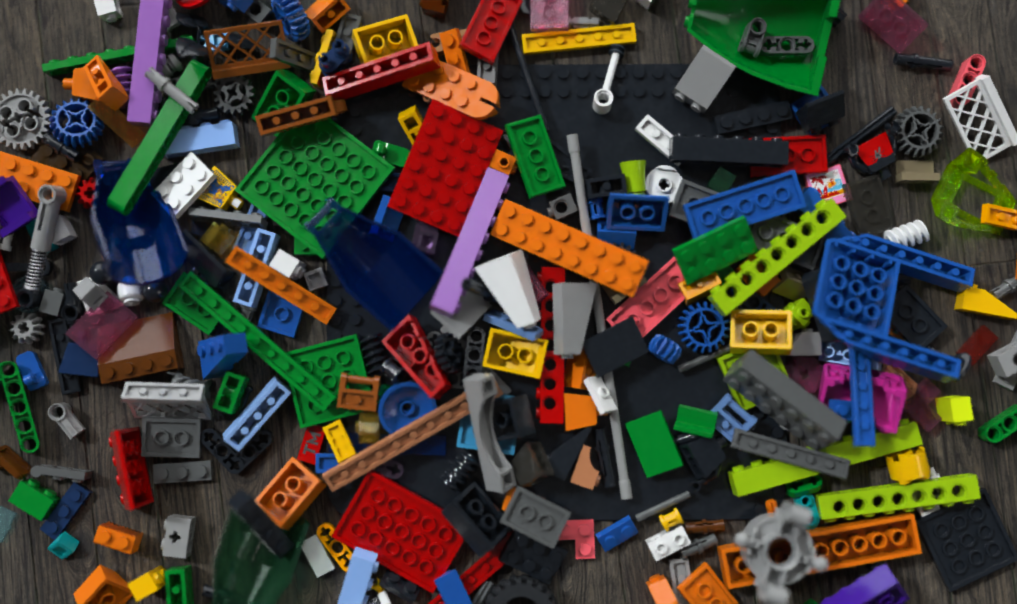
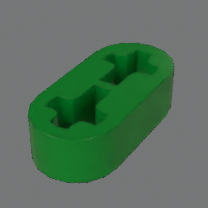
(804, 486)

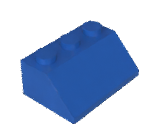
(636, 212)

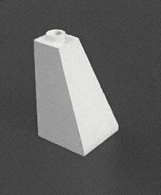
(512, 287)

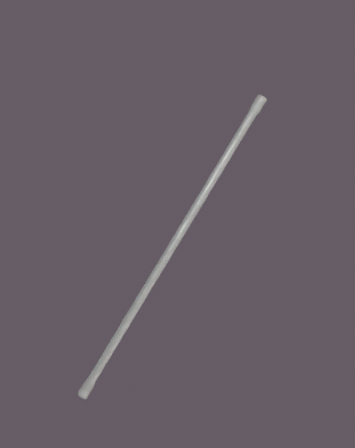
(624, 482)

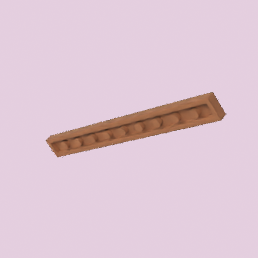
(399, 441)

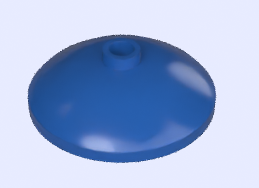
(391, 409)

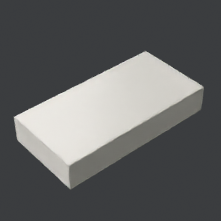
(317, 556)

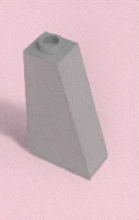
(570, 316)

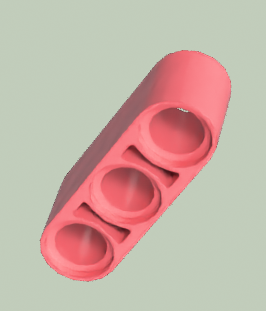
(969, 73)

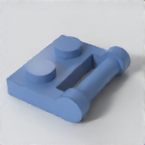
(726, 422)

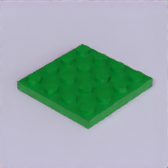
(326, 364)

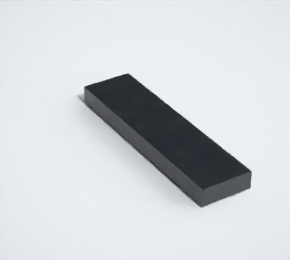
(57, 328)

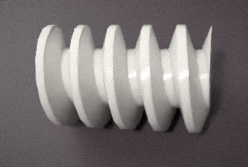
(908, 233)

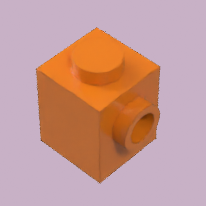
(503, 162)

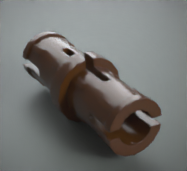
(704, 526)

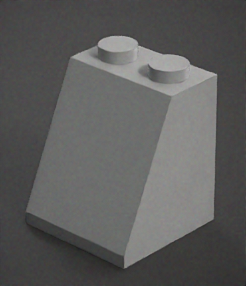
(703, 79)
(470, 312)

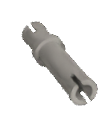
(164, 84)

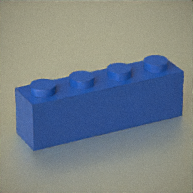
(811, 197)

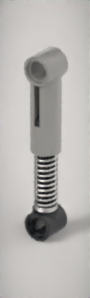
(41, 243)

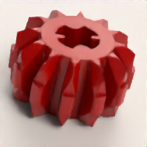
(85, 193)

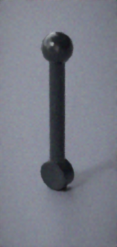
(249, 389)

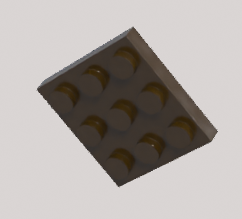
(84, 167)

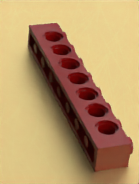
(556, 414)

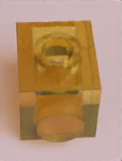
(218, 237)
(368, 427)

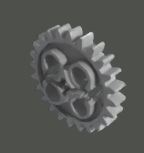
(16, 104)

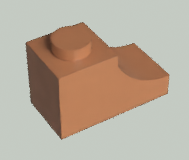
(583, 471)

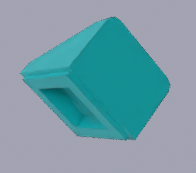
(63, 545)

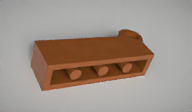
(300, 115)

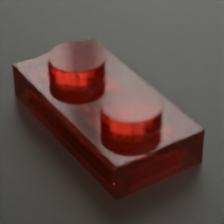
(978, 343)

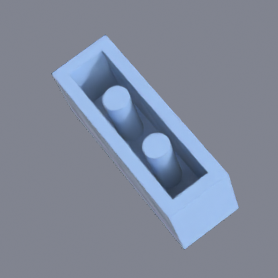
(358, 577)

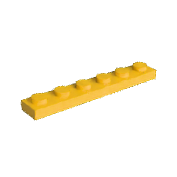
(578, 38)

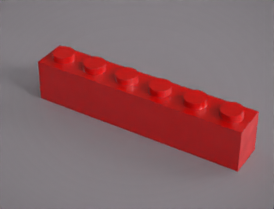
(382, 72)

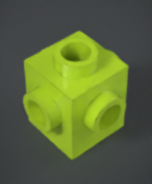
(800, 313)

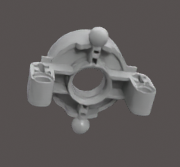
(786, 523)

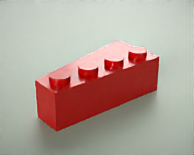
(416, 355)

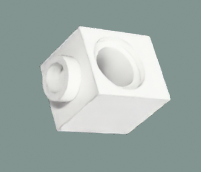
(108, 10)

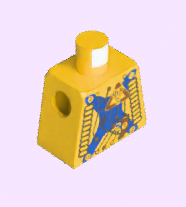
(222, 192)

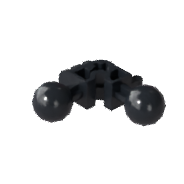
(152, 292)

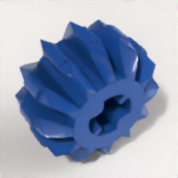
(664, 349)

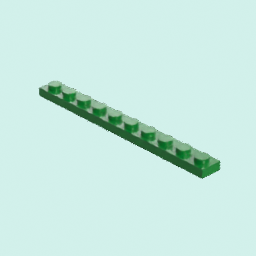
(258, 341)

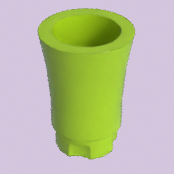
(634, 176)

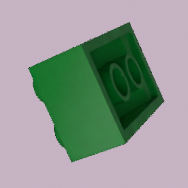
(282, 92)

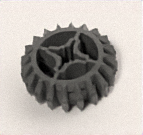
(931, 123)

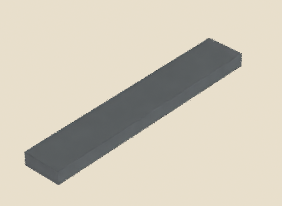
(790, 453)

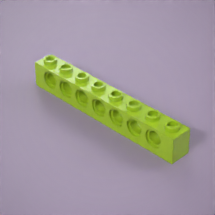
(831, 217)
(967, 494)

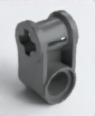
(751, 40)

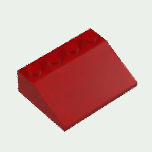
(131, 468)

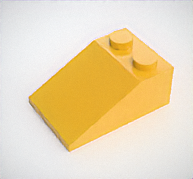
(514, 353)

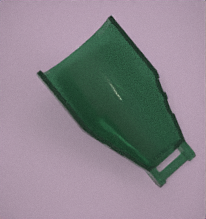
(246, 568)

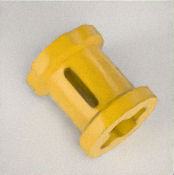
(671, 519)

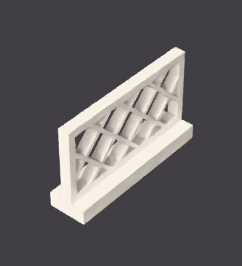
(993, 107)

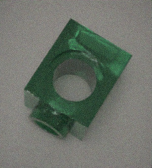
(721, 180)

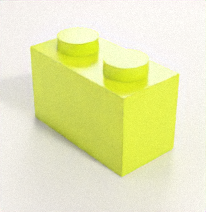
(954, 409)

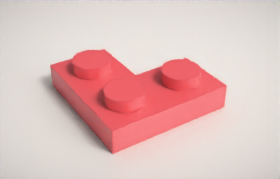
(583, 533)

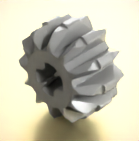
(30, 321)

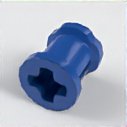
(596, 204)

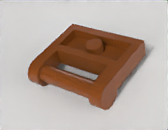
(356, 398)

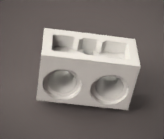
(288, 265)
(667, 542)

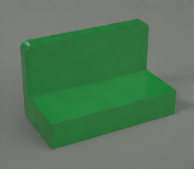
(696, 421)

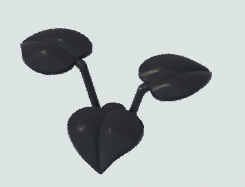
(189, 48)

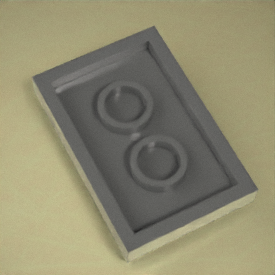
(171, 437)
(535, 517)

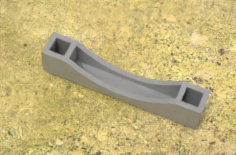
(480, 395)

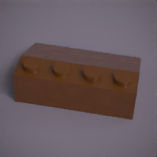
(143, 350)

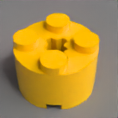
(908, 465)

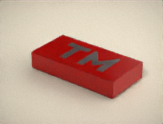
(311, 444)

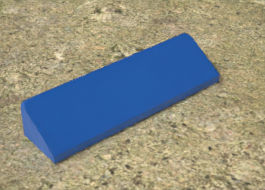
(452, 588)

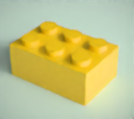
(383, 38)
(762, 331)

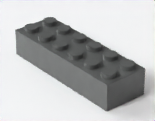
(785, 401)

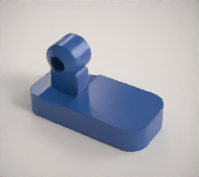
(32, 370)

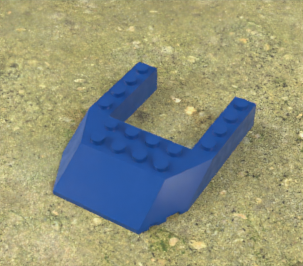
(859, 293)

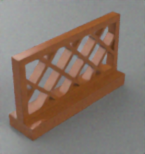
(249, 66)

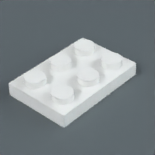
(185, 183)

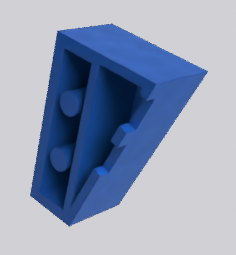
(221, 353)

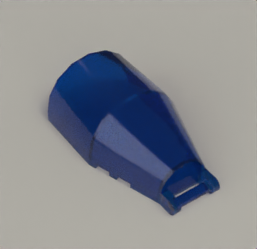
(136, 246)
(374, 263)

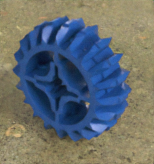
(293, 18)
(77, 132)
(704, 335)

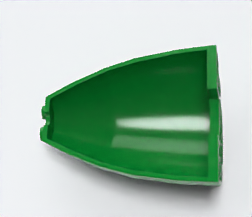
(722, 24)

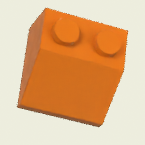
(103, 587)

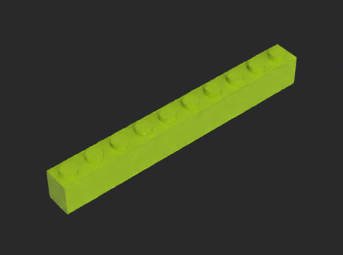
(774, 473)

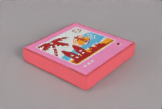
(828, 184)

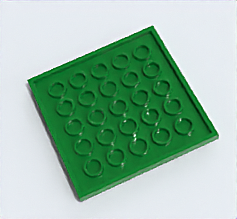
(308, 168)

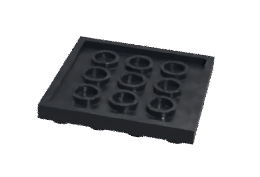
(966, 541)

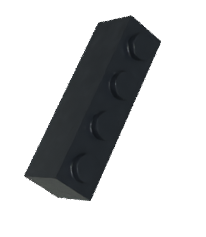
(260, 523)

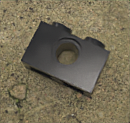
(603, 186)

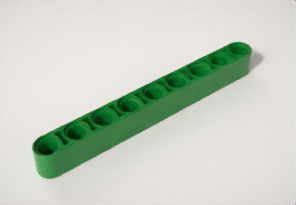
(157, 140)

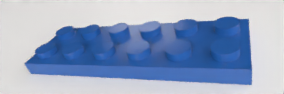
(754, 201)

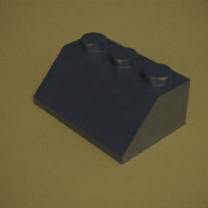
(206, 261)

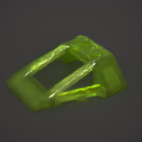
(955, 172)

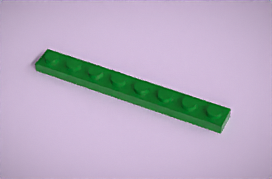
(109, 56)

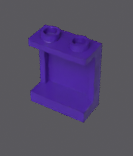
(15, 207)

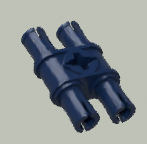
(336, 58)

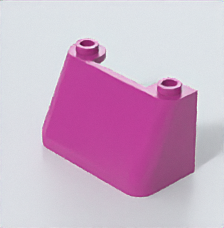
(888, 393)

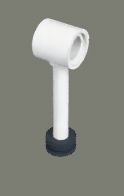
(616, 51)

